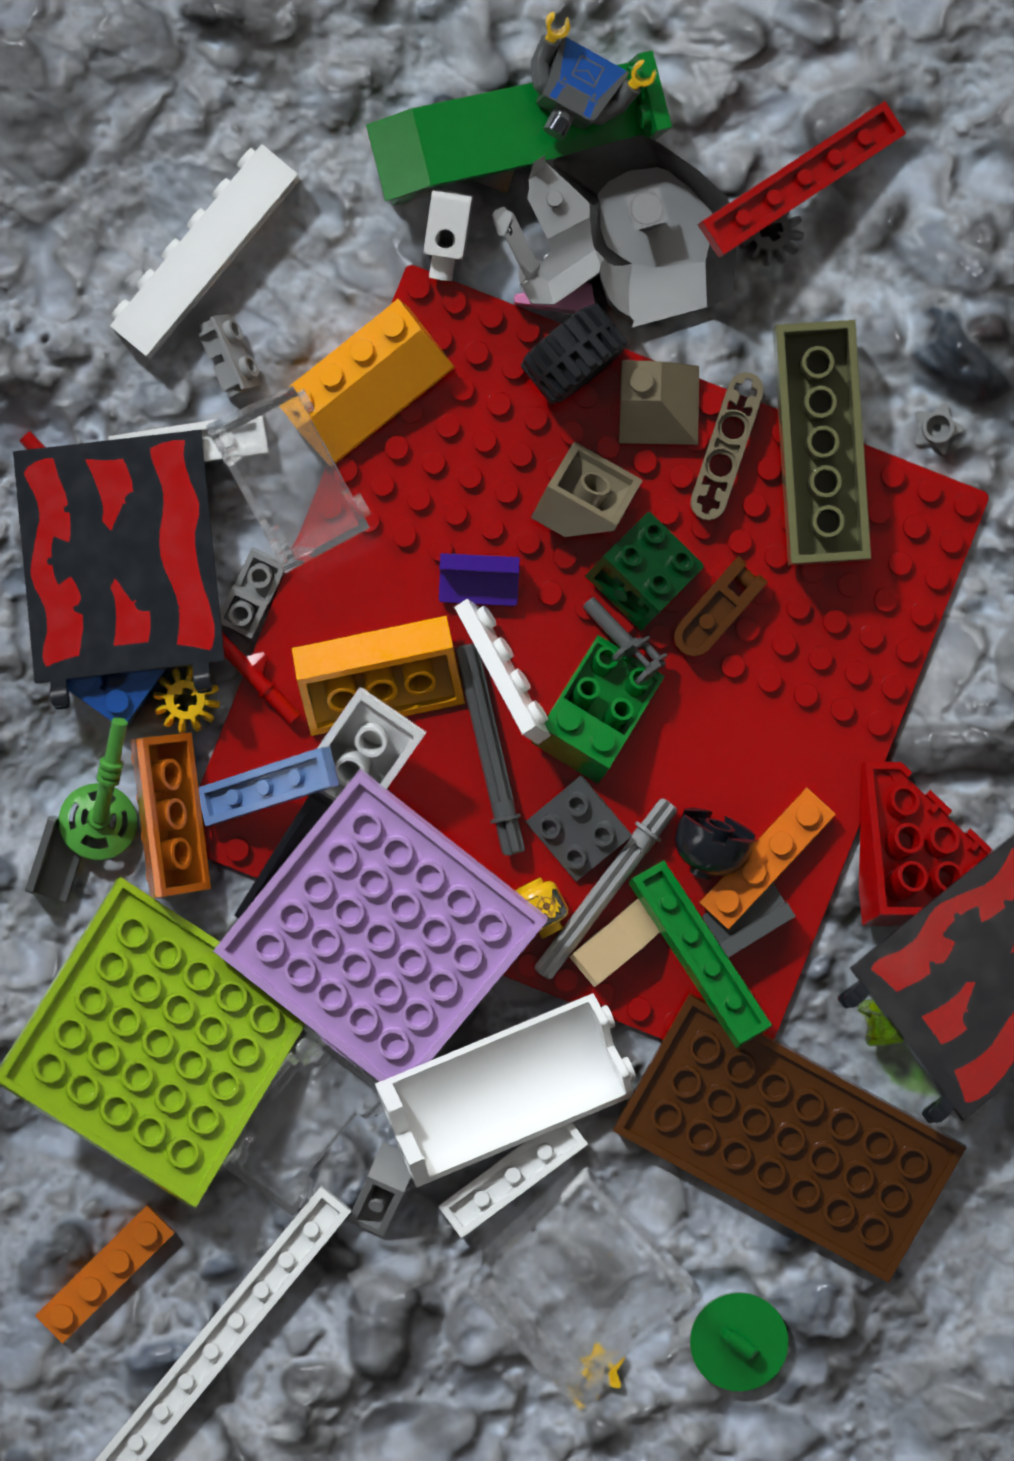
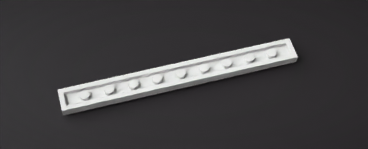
(228, 1329)

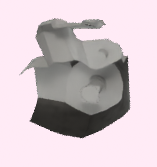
(629, 219)

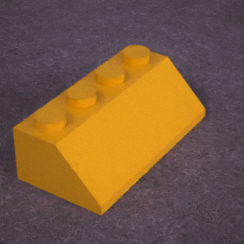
(372, 378)
(400, 665)

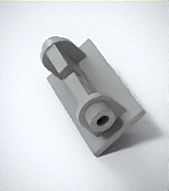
(224, 337)

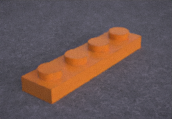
(768, 858)
(105, 1273)

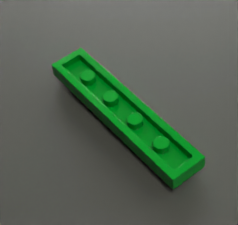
(700, 954)

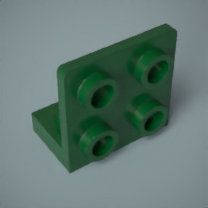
(644, 570)

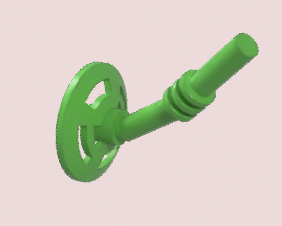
(101, 809)

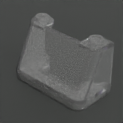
(289, 477)
(300, 1119)

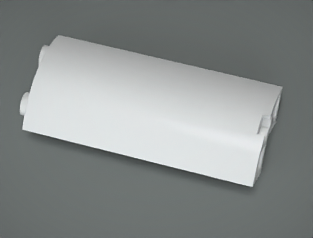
(506, 1089)

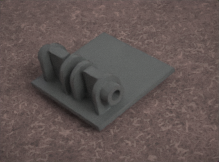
(578, 828)

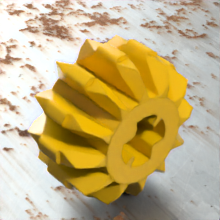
(194, 711)

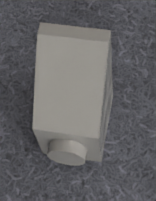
(381, 1191)

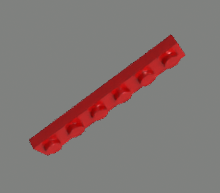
(801, 179)

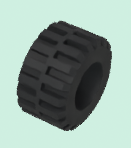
(574, 353)

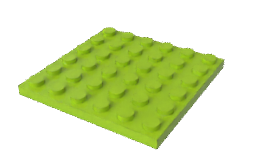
(151, 1044)

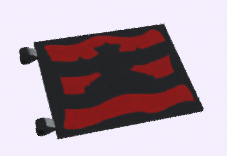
(118, 559)
(951, 985)

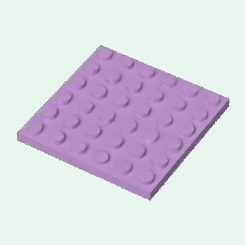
(380, 931)

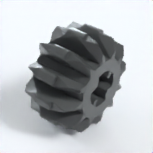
(767, 247)

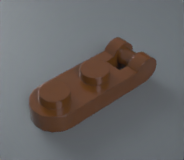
(717, 610)

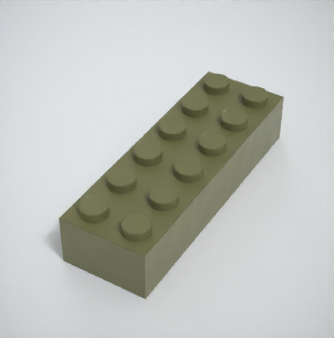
(821, 442)

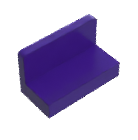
(479, 579)

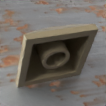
(658, 403)
(585, 494)

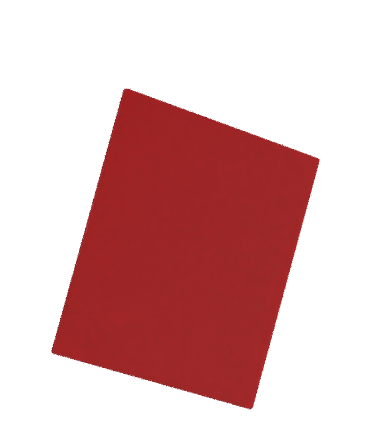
(776, 706)

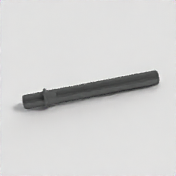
(490, 750)

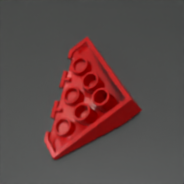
(907, 846)

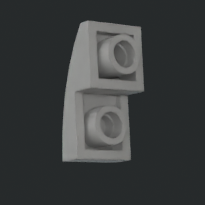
(252, 593)

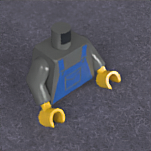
(578, 83)

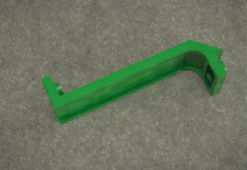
(496, 135)

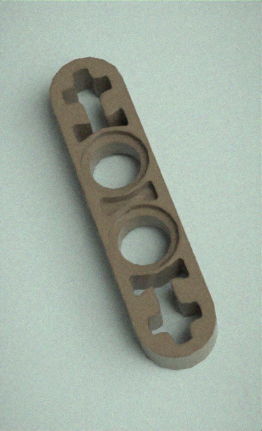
(731, 448)

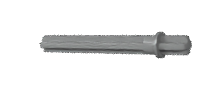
(577, 926)

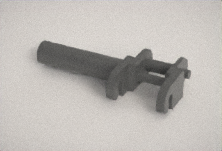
(624, 640)

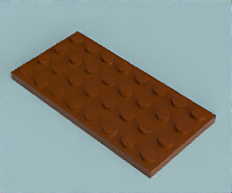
(790, 1139)

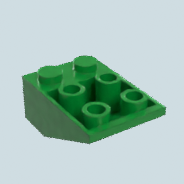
(598, 710)

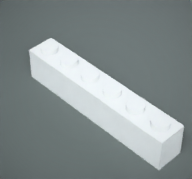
(204, 251)

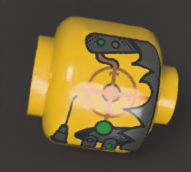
(548, 900)

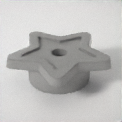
(948, 428)

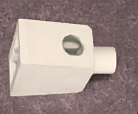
(447, 212)

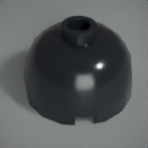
(711, 844)

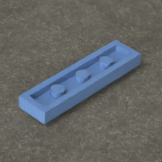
(268, 786)

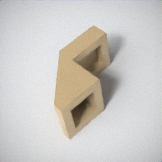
(615, 943)

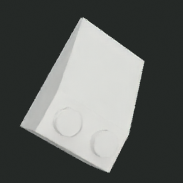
(369, 739)

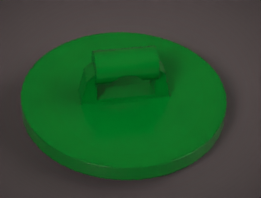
(738, 1341)

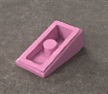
(570, 304)

